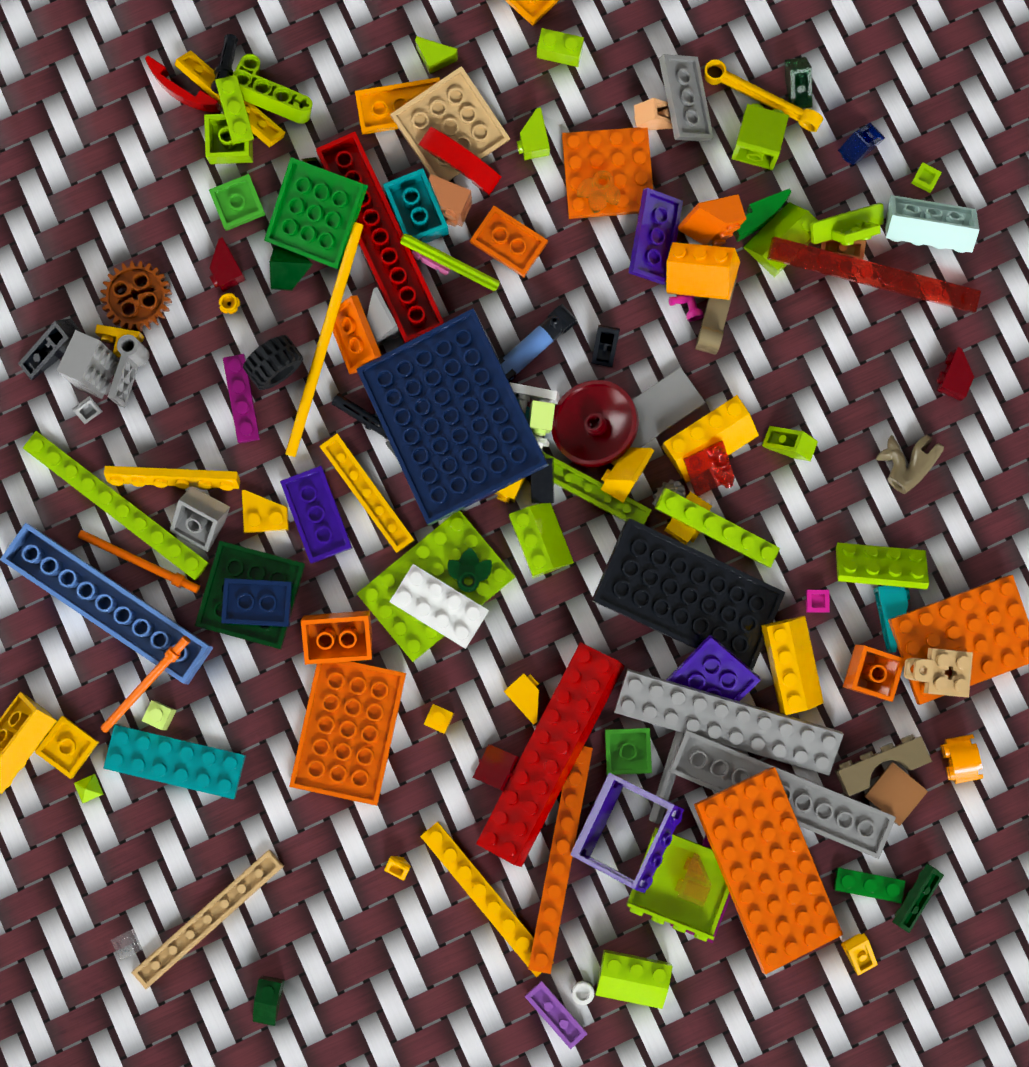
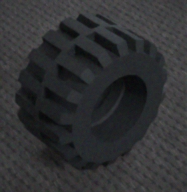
(272, 362)

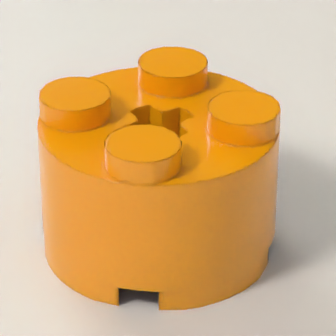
(962, 759)

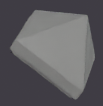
(87, 410)

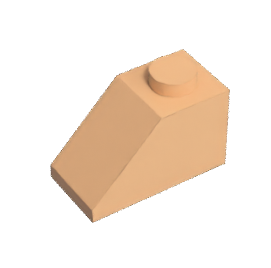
(652, 115)

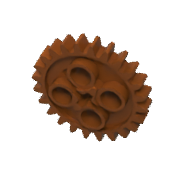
(142, 314)

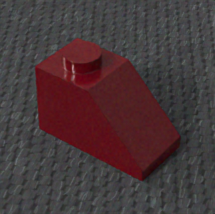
(224, 268)

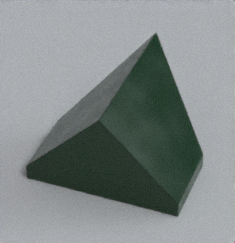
(287, 268)

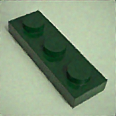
(917, 898)

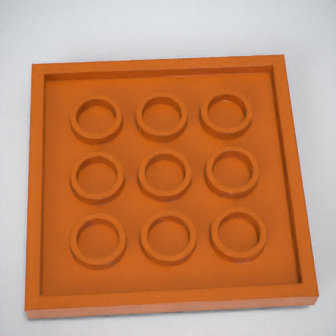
(618, 151)

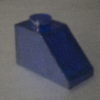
(860, 144)

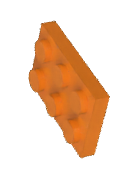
(508, 241)
(354, 335)

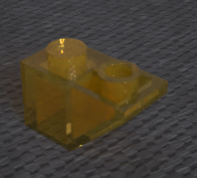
(696, 883)

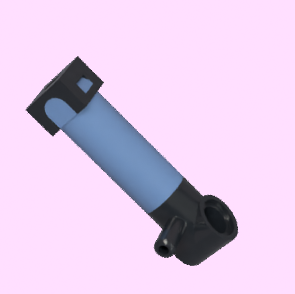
(556, 324)

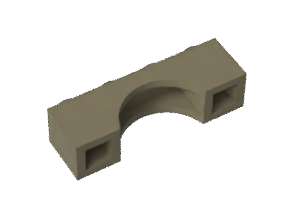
(856, 776)

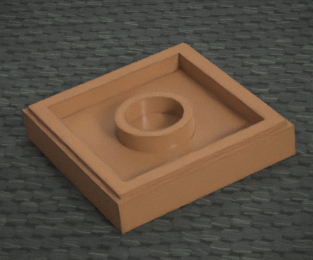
(895, 793)

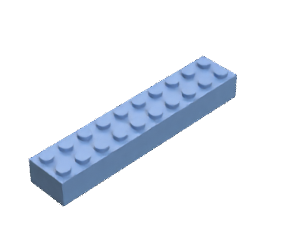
(104, 601)

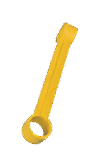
(806, 118)

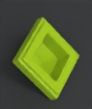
(88, 788)

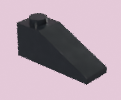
(48, 348)

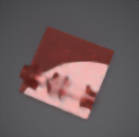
(709, 469)

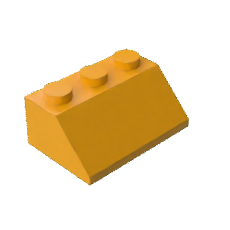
(701, 270)

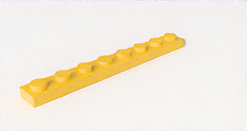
(480, 891)

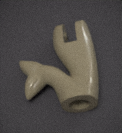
(903, 477)

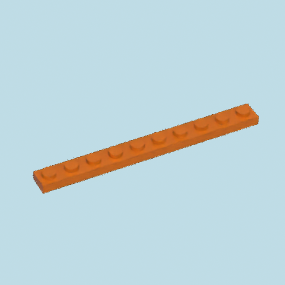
(559, 865)

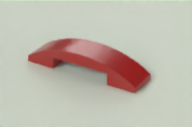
(200, 101)
(460, 159)

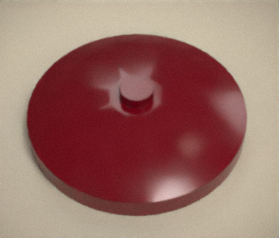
(595, 423)

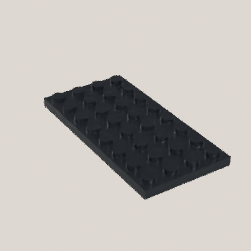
(686, 593)

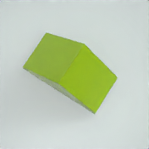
(435, 54)

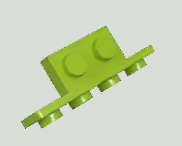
(849, 226)

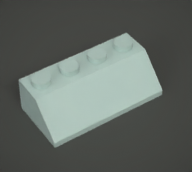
(931, 224)

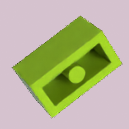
(560, 47)

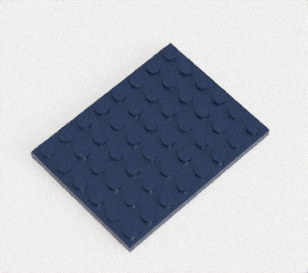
(452, 417)

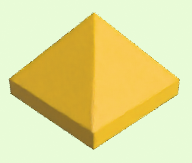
(398, 867)

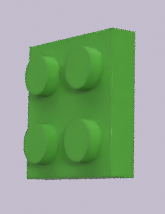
(237, 202)
(628, 751)

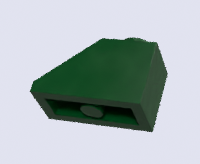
(267, 1000)

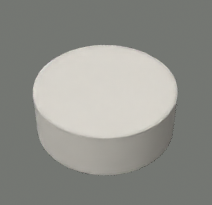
(582, 992)

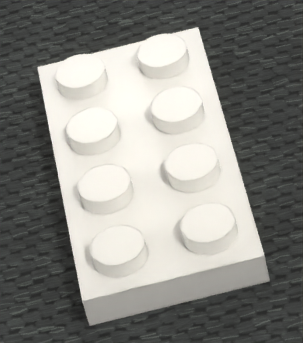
(439, 606)

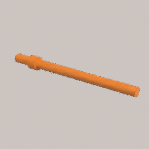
(176, 579)
(171, 655)

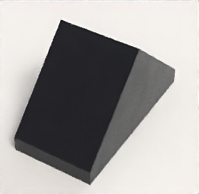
(605, 345)

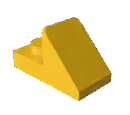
(109, 334)
(859, 953)

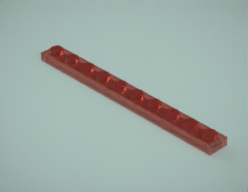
(873, 274)

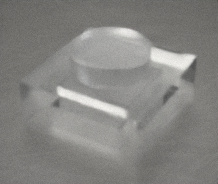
(126, 944)

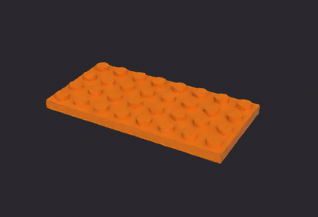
(768, 870)

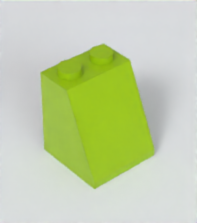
(760, 136)

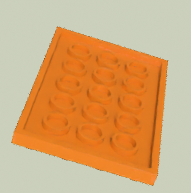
(979, 621)
(348, 731)

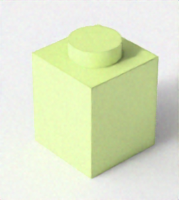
(541, 417)
(159, 715)

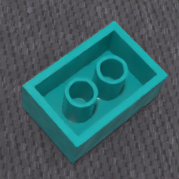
(416, 206)

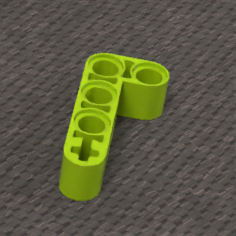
(273, 96)

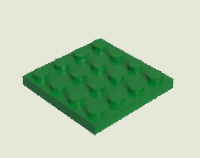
(315, 212)

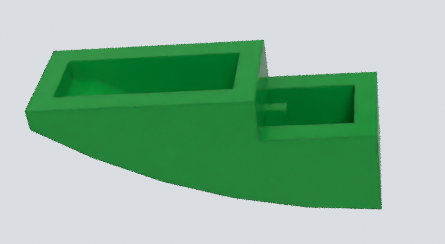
(761, 213)

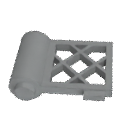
(132, 356)

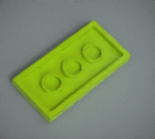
(882, 565)

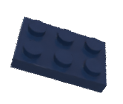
(256, 602)

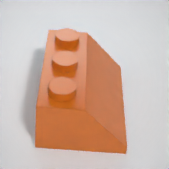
(714, 220)
(337, 637)

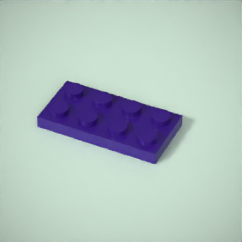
(654, 235)
(316, 514)

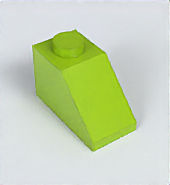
(534, 138)
(790, 443)

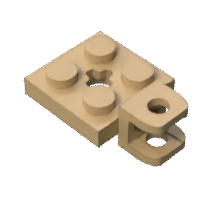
(933, 672)

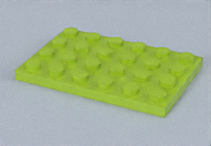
(432, 555)

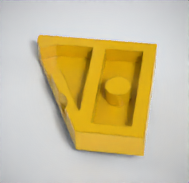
(263, 514)

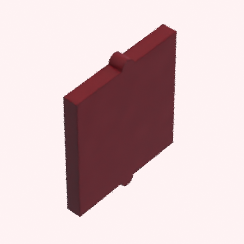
(495, 767)

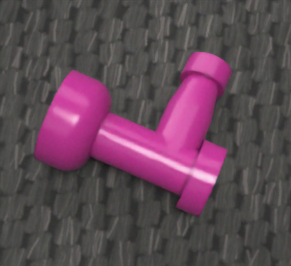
(694, 313)

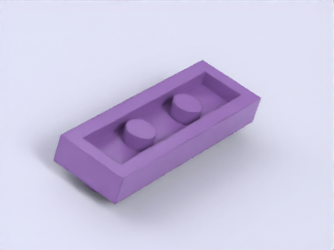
(556, 1014)

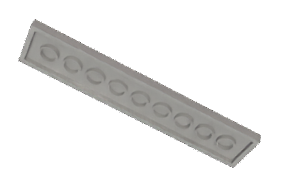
(728, 722)
(813, 805)

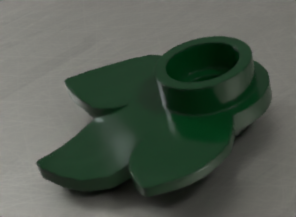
(469, 567)

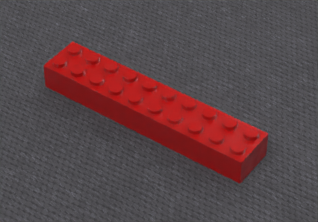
(380, 239)
(550, 755)

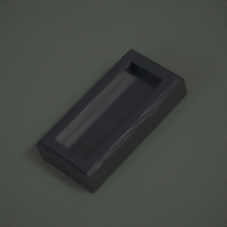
(543, 484)

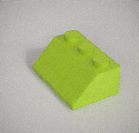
(789, 224)
(540, 539)
(634, 979)

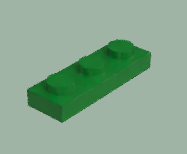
(869, 885)

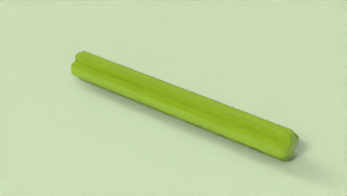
(449, 262)

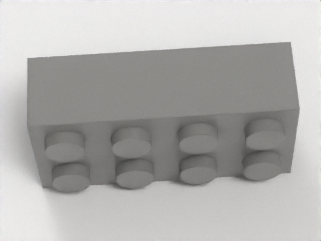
(88, 364)

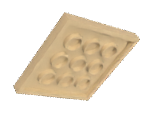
(456, 111)

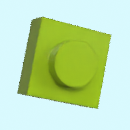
(926, 177)

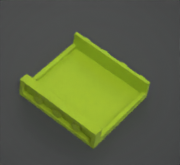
(662, 900)

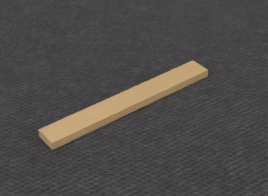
(207, 919)

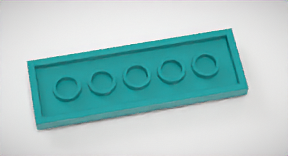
(174, 761)

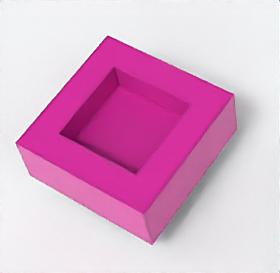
(817, 601)

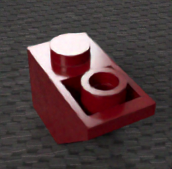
(957, 376)

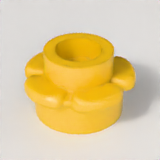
(229, 297)

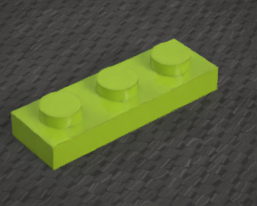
(234, 109)

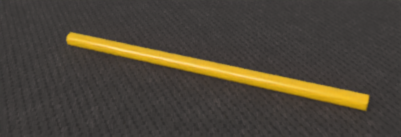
(324, 339)

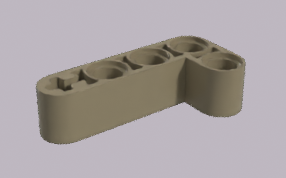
(713, 324)

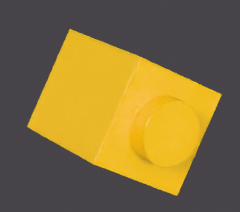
(439, 718)

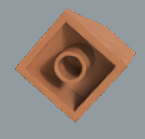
(452, 199)

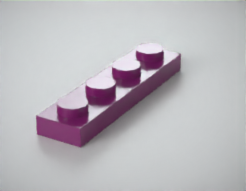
(241, 399)

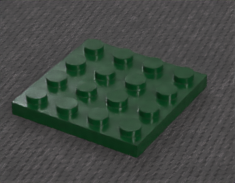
(245, 563)

